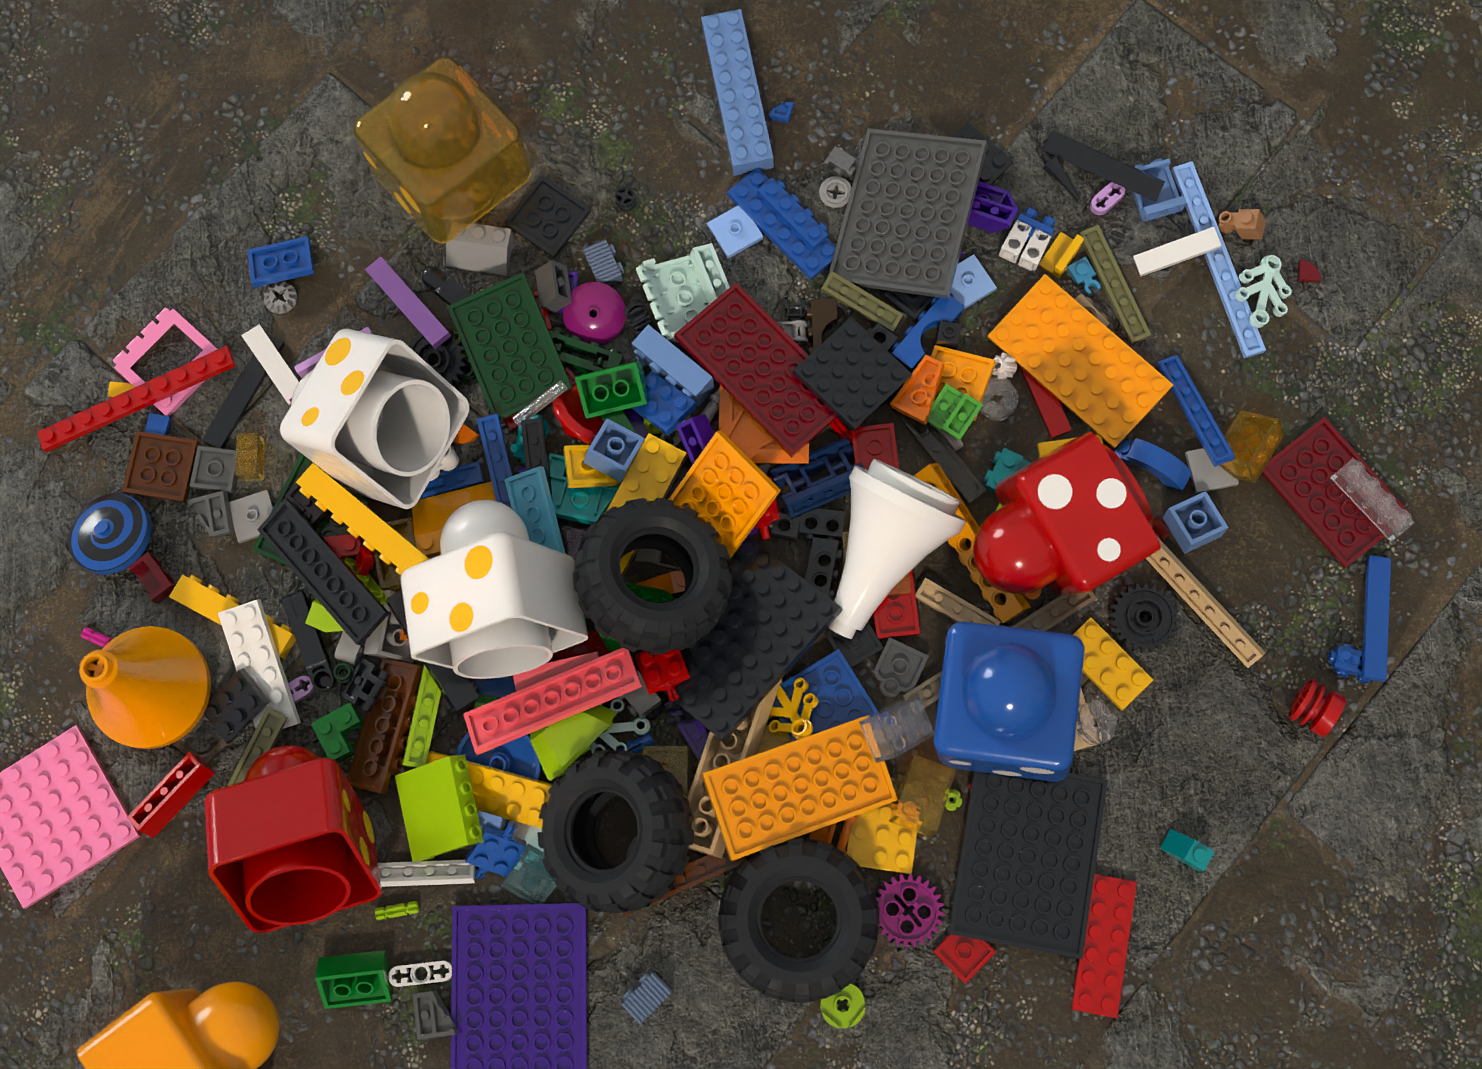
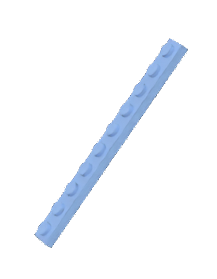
(1218, 261)

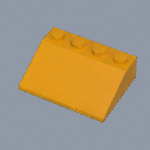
(432, 513)

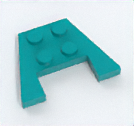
(577, 504)

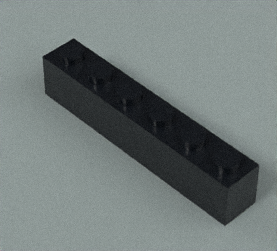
(456, 689)

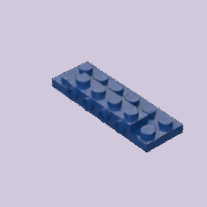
(784, 222)

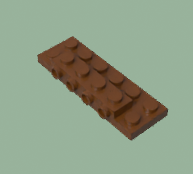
(386, 729)

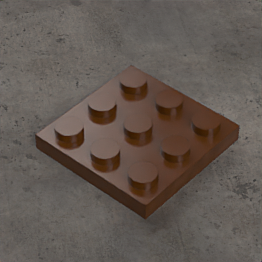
(160, 466)

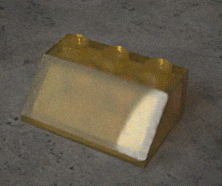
(1253, 444)

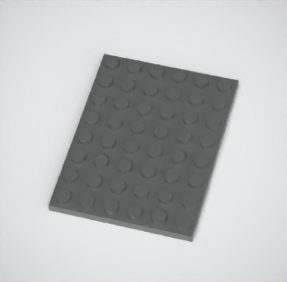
(908, 212)

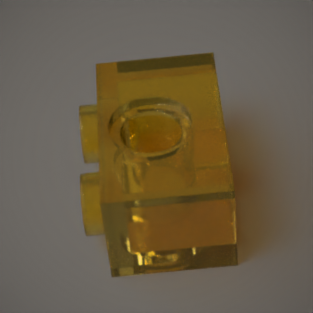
(249, 457)

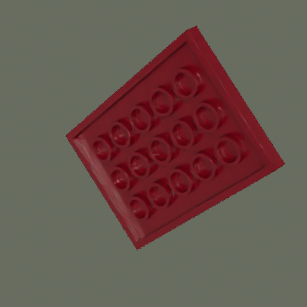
(1304, 482)

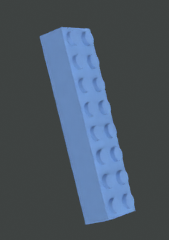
(737, 92)

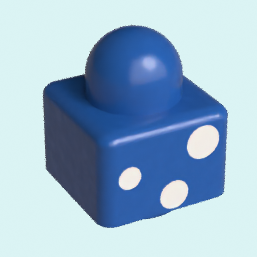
(1009, 701)

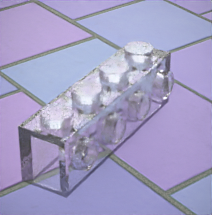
(1372, 499)

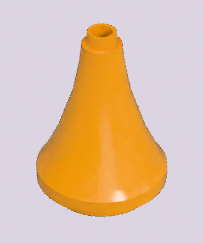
(147, 687)

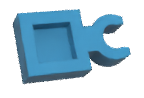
(1082, 273)

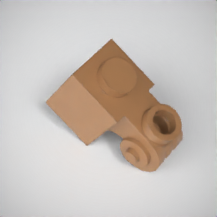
(1247, 223)

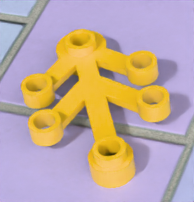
(790, 711)

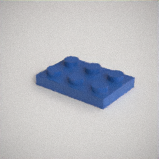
(280, 261)
(665, 404)

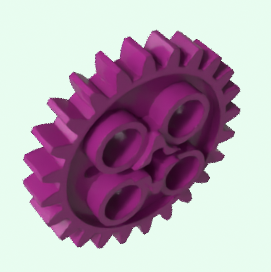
(923, 897)

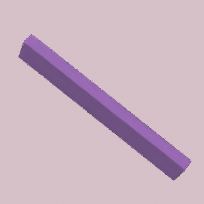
(408, 302)

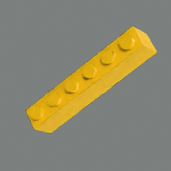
(209, 603)

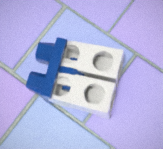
(1032, 233)

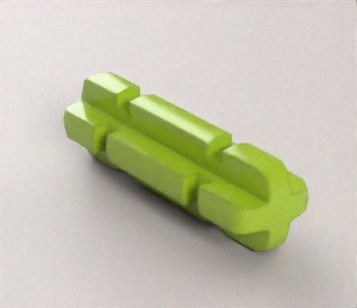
(396, 910)

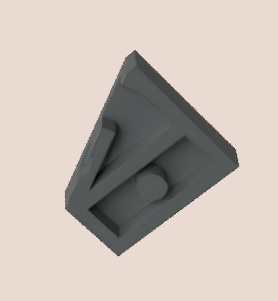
(214, 513)
(432, 1016)

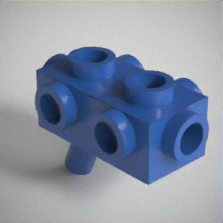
(1347, 662)

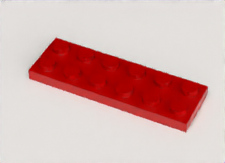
(1105, 948)

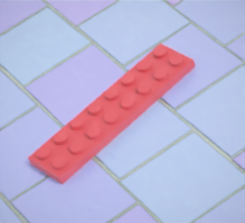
(552, 700)

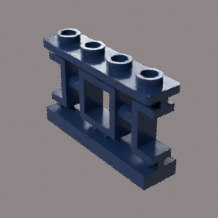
(820, 491)

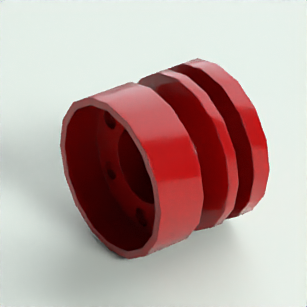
(1321, 710)

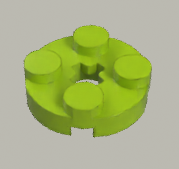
(848, 1017)

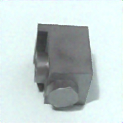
(840, 164)

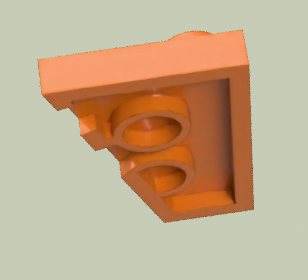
(919, 391)

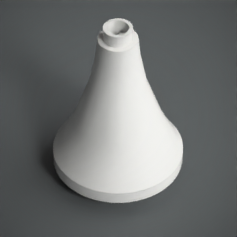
(890, 532)

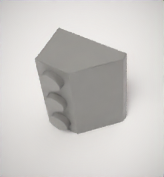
(481, 249)
(386, 640)

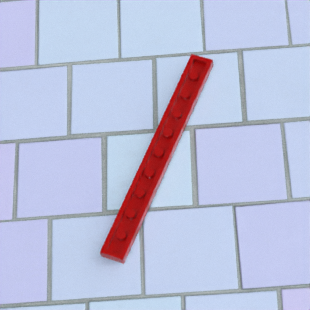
(136, 399)

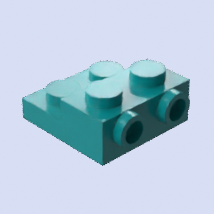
(1006, 464)

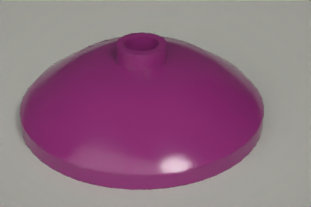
(608, 306)

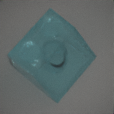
(529, 877)

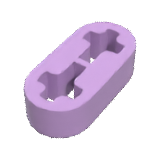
(1110, 201)
(301, 694)

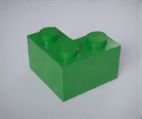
(333, 731)

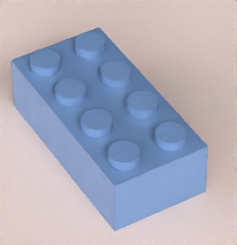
(672, 365)

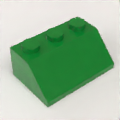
(612, 389)
(353, 979)

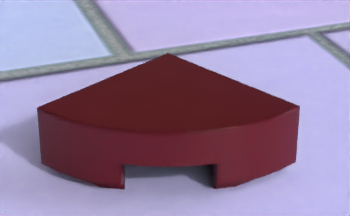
(1308, 272)

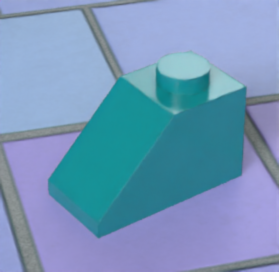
(1187, 850)

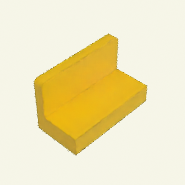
(1061, 254)

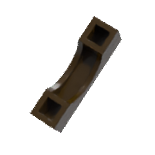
(823, 317)

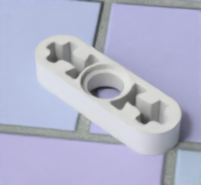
(404, 969)

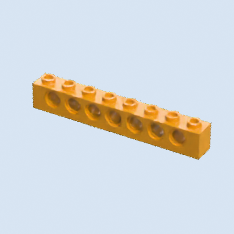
(1015, 603)

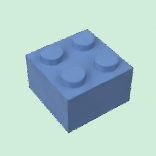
(613, 450)
(1195, 522)

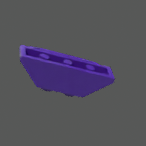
(992, 208)

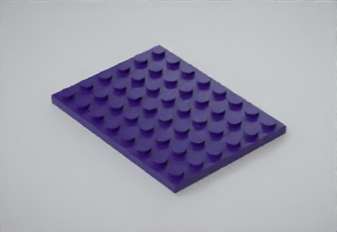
(519, 986)

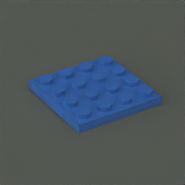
(838, 694)

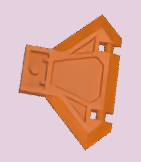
(751, 436)

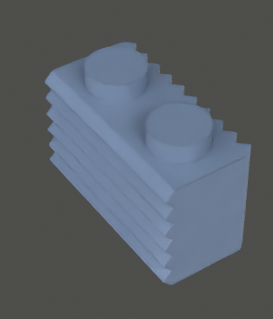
(603, 263)
(646, 997)

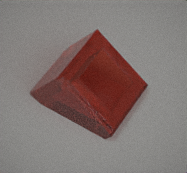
(1160, 528)

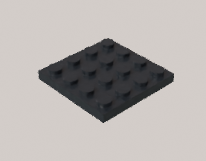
(852, 374)

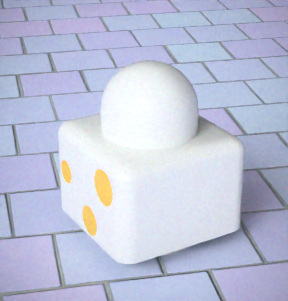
(375, 409)
(491, 597)

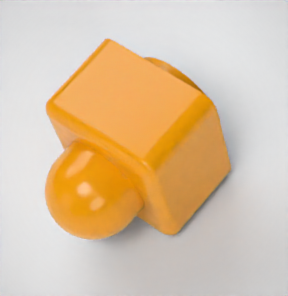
(183, 1029)

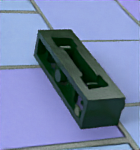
(605, 358)

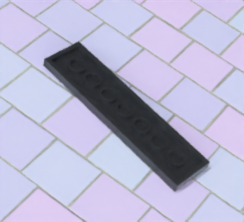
(323, 572)

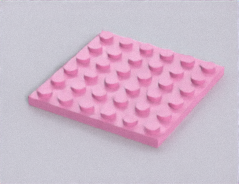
(58, 817)

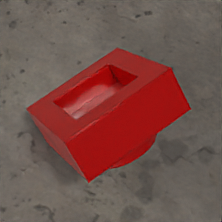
(364, 561)

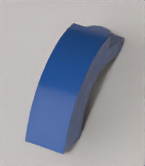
(1156, 460)

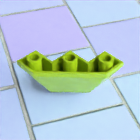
(320, 617)
(566, 740)

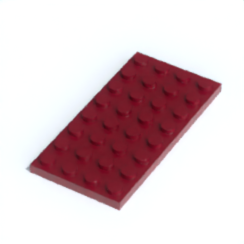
(755, 366)

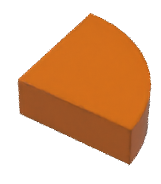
(465, 435)

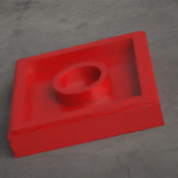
(964, 955)

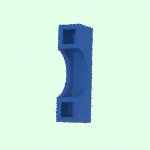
(910, 351)

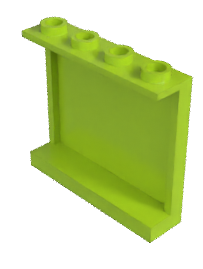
(439, 807)

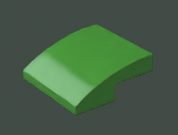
(953, 412)

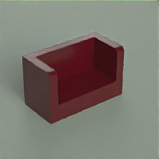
(153, 577)

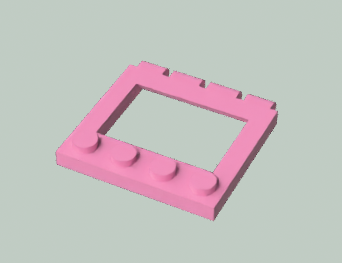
(152, 333)

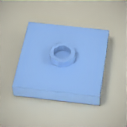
(734, 231)
(971, 282)

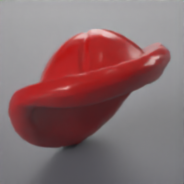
(571, 415)

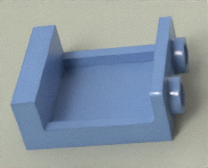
(1168, 200)

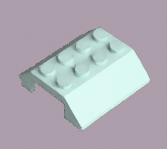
(682, 287)

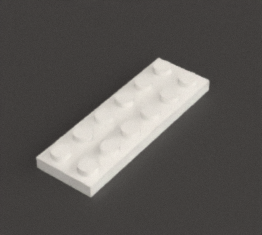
(256, 652)

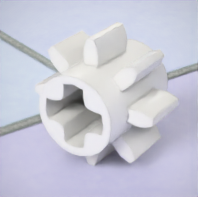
(1004, 366)

